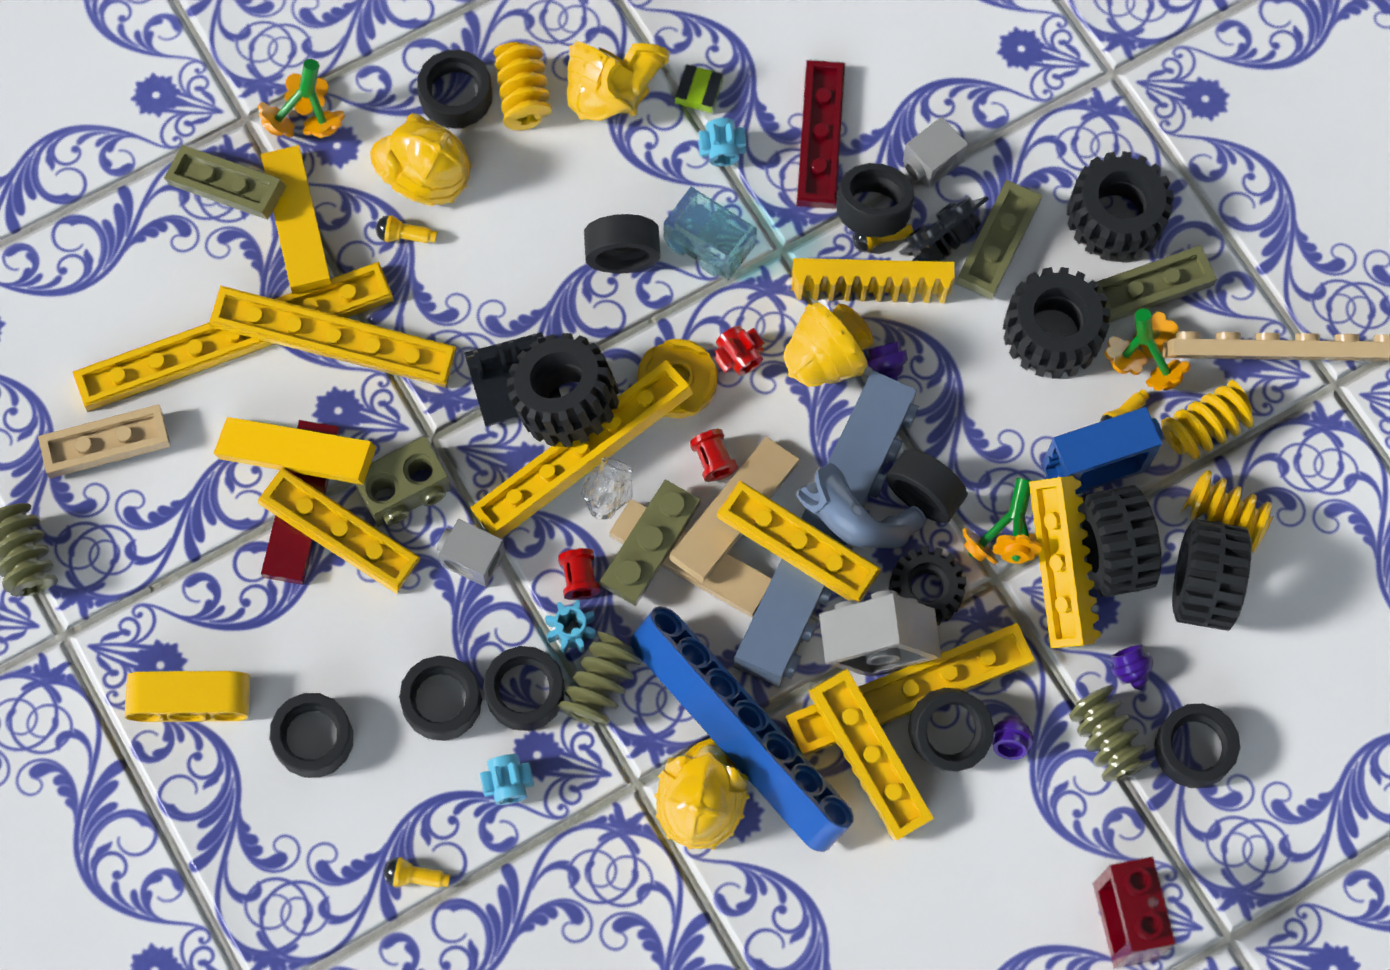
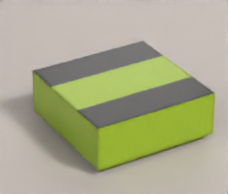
(699, 88)

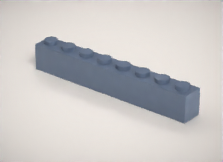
(793, 596)

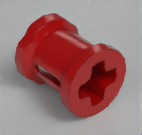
(713, 455)
(579, 574)

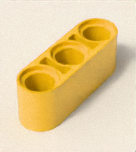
(187, 696)

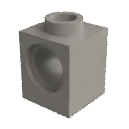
(934, 152)
(470, 552)

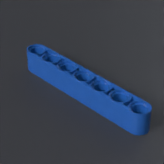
(742, 729)

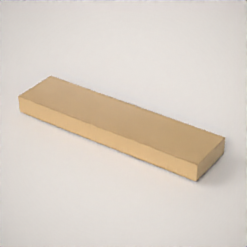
(710, 537)
(729, 581)

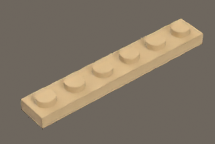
(1270, 347)

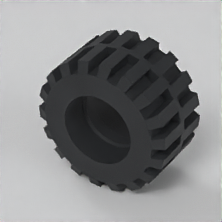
(1123, 178)
(1061, 293)
(555, 364)
(1121, 541)
(1211, 574)

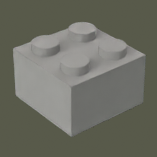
(879, 634)

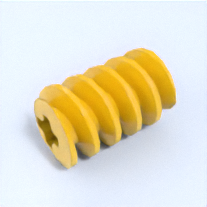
(521, 85)
(1208, 420)
(1228, 507)

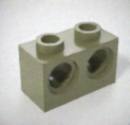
(395, 472)

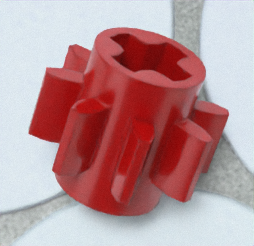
(739, 350)

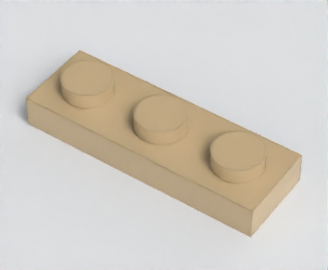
(104, 441)

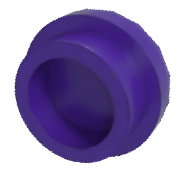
(888, 359)
(1132, 666)
(1012, 738)

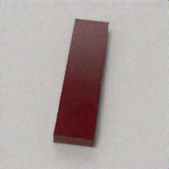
(820, 134)
(287, 547)

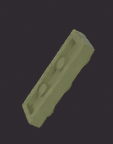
(225, 182)
(999, 239)
(1157, 282)
(650, 542)

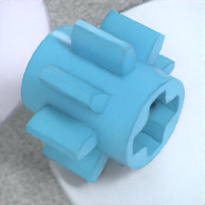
(722, 142)
(563, 619)
(506, 779)

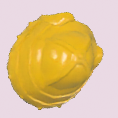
(607, 85)
(422, 162)
(827, 345)
(701, 797)

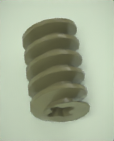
(19, 554)
(599, 680)
(1108, 735)

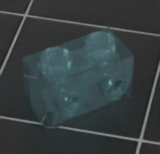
(709, 234)

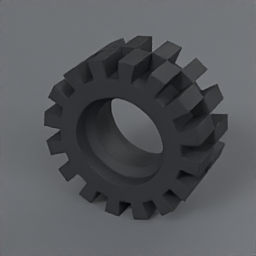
(935, 564)

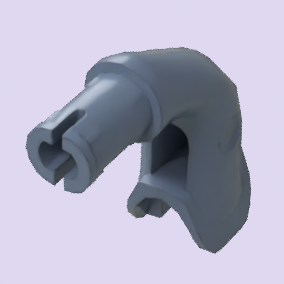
(848, 519)

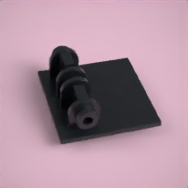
(954, 227)
(489, 374)

